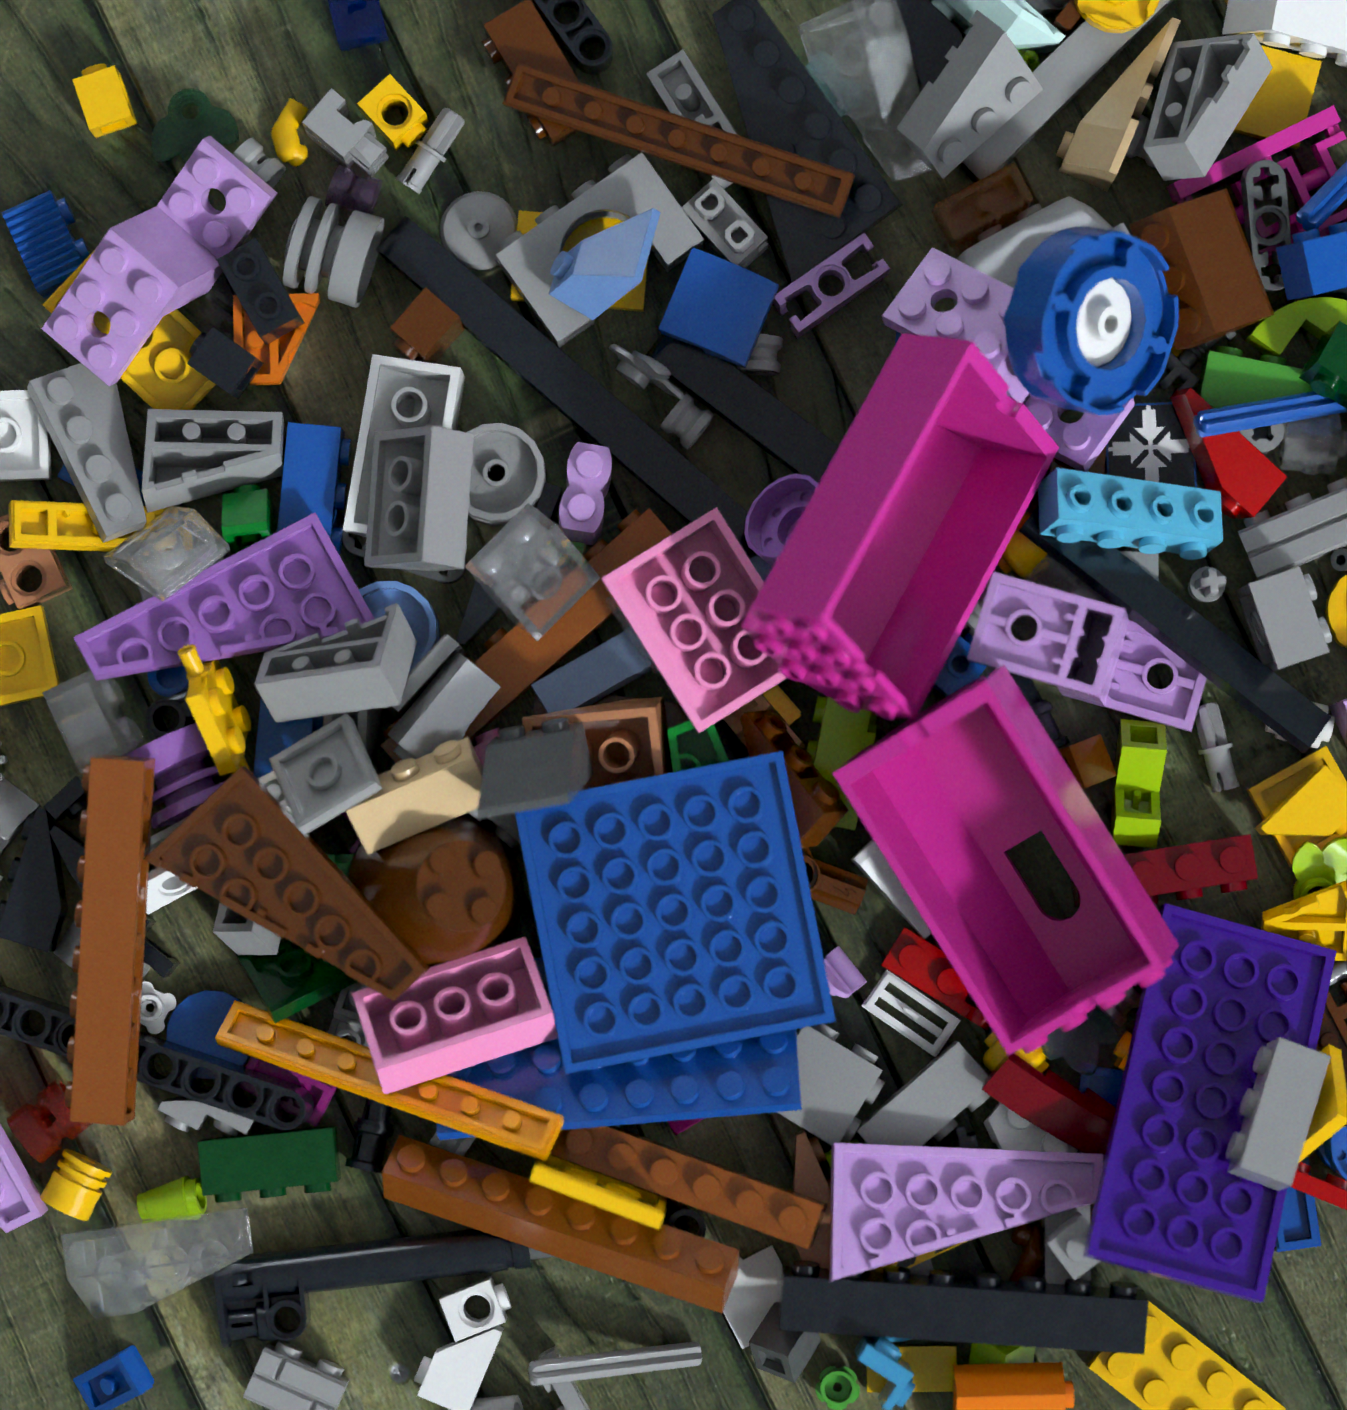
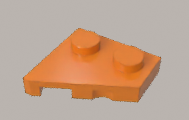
(280, 352)

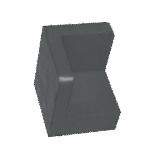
(779, 1350)

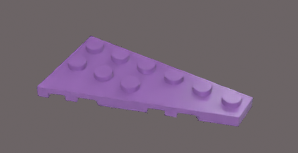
(235, 608)

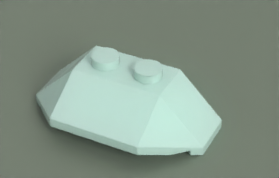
(1016, 17)

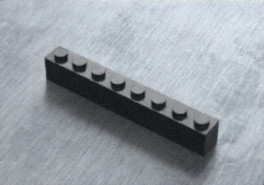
(965, 1308)

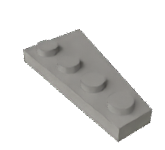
(94, 446)

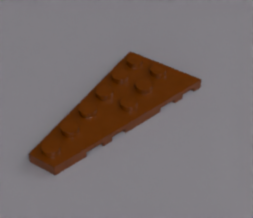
(263, 867)

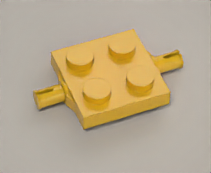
(216, 710)

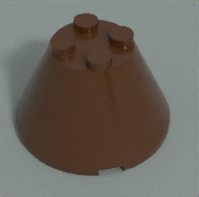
(444, 888)

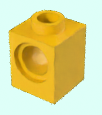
(387, 95)
(104, 100)

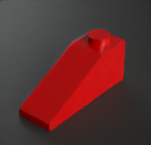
(1228, 462)

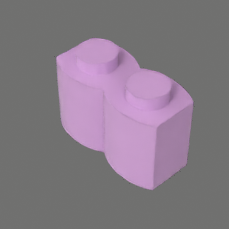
(587, 485)

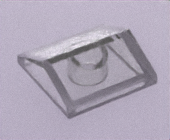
(168, 551)

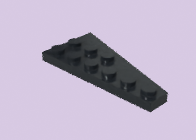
(792, 113)

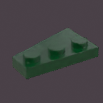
(292, 979)

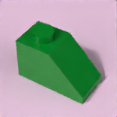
(247, 517)

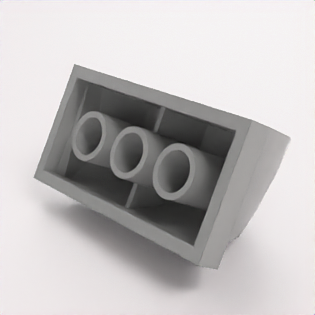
(1004, 250)

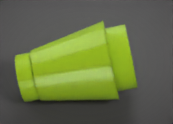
(172, 1199)

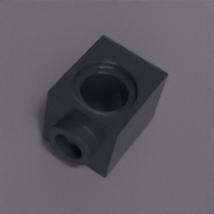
(223, 362)

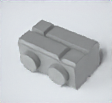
(292, 1383)

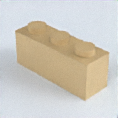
(419, 795)

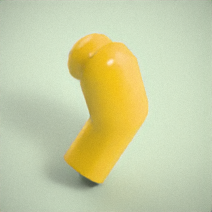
(285, 134)

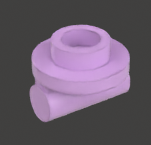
(842, 974)

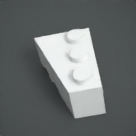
(1307, 26)

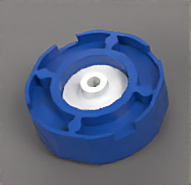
(1091, 320)

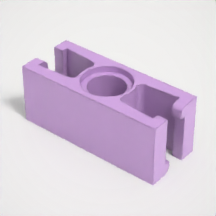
(830, 304)

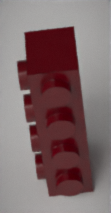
(1191, 867)

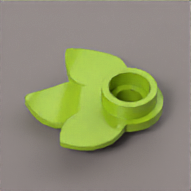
(1319, 866)

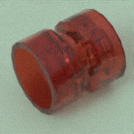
(37, 1131)

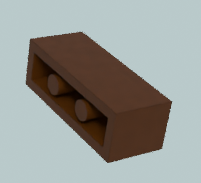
(524, 38)

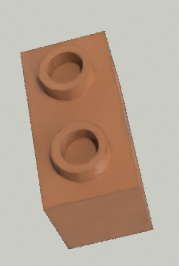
(14, 565)

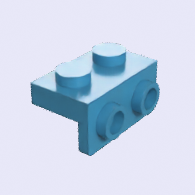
(885, 1359)

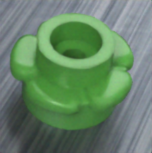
(837, 1399)

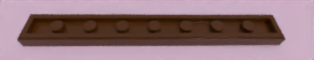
(679, 140)

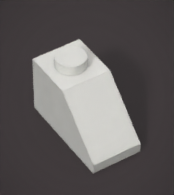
(457, 1370)

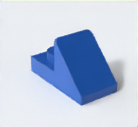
(115, 1380)

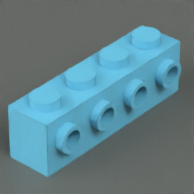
(1130, 513)

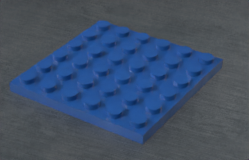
(675, 913)

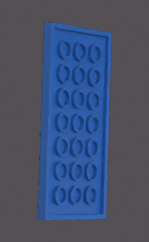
(689, 1084)

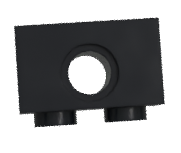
(260, 291)

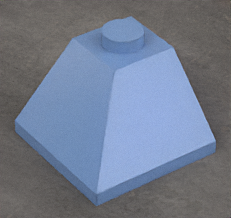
(604, 265)

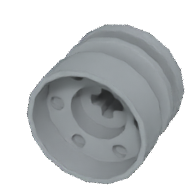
(332, 251)

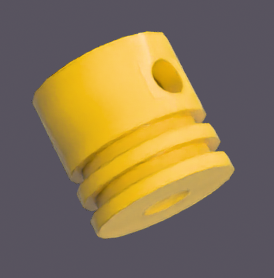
(76, 1185)

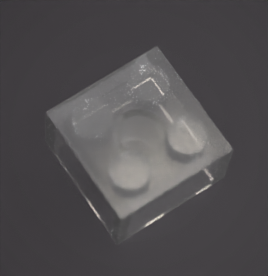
(532, 571)
(92, 718)

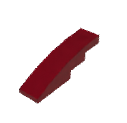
(1052, 1104)

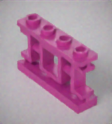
(1299, 184)

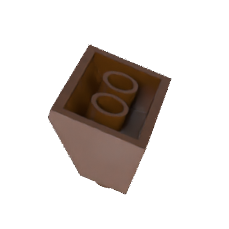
(1208, 268)

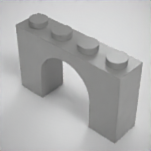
(621, 195)
(444, 715)

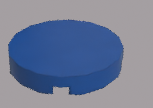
(197, 1023)

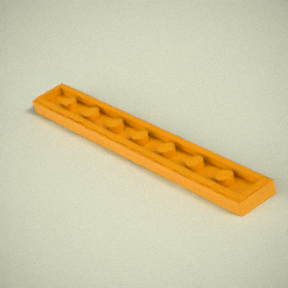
(352, 1068)

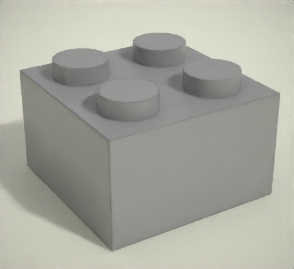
(1284, 619)

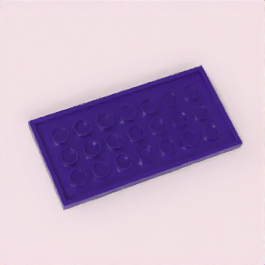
(1190, 1060)

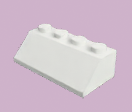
(399, 397)

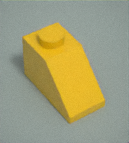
(1312, 809)

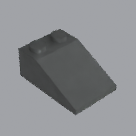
(534, 768)

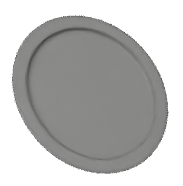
(476, 227)

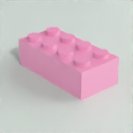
(457, 1016)

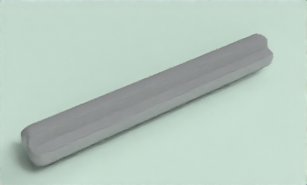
(614, 1363)

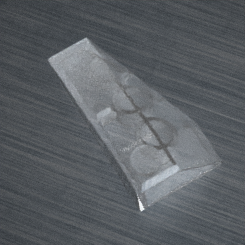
(871, 72)
(141, 1262)

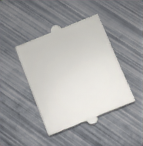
(753, 1293)

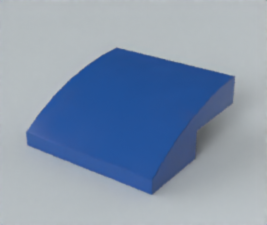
(718, 307)

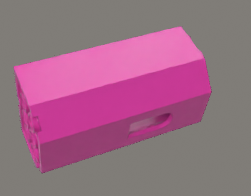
(902, 530)
(945, 809)

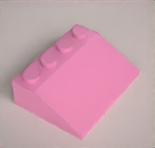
(689, 613)

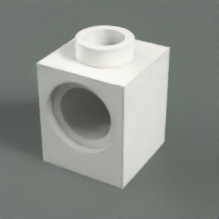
(458, 1319)

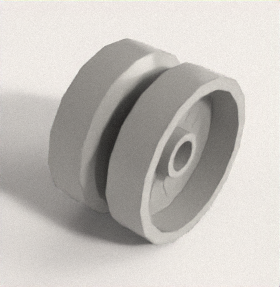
(524, 477)

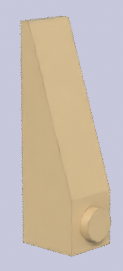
(1108, 128)

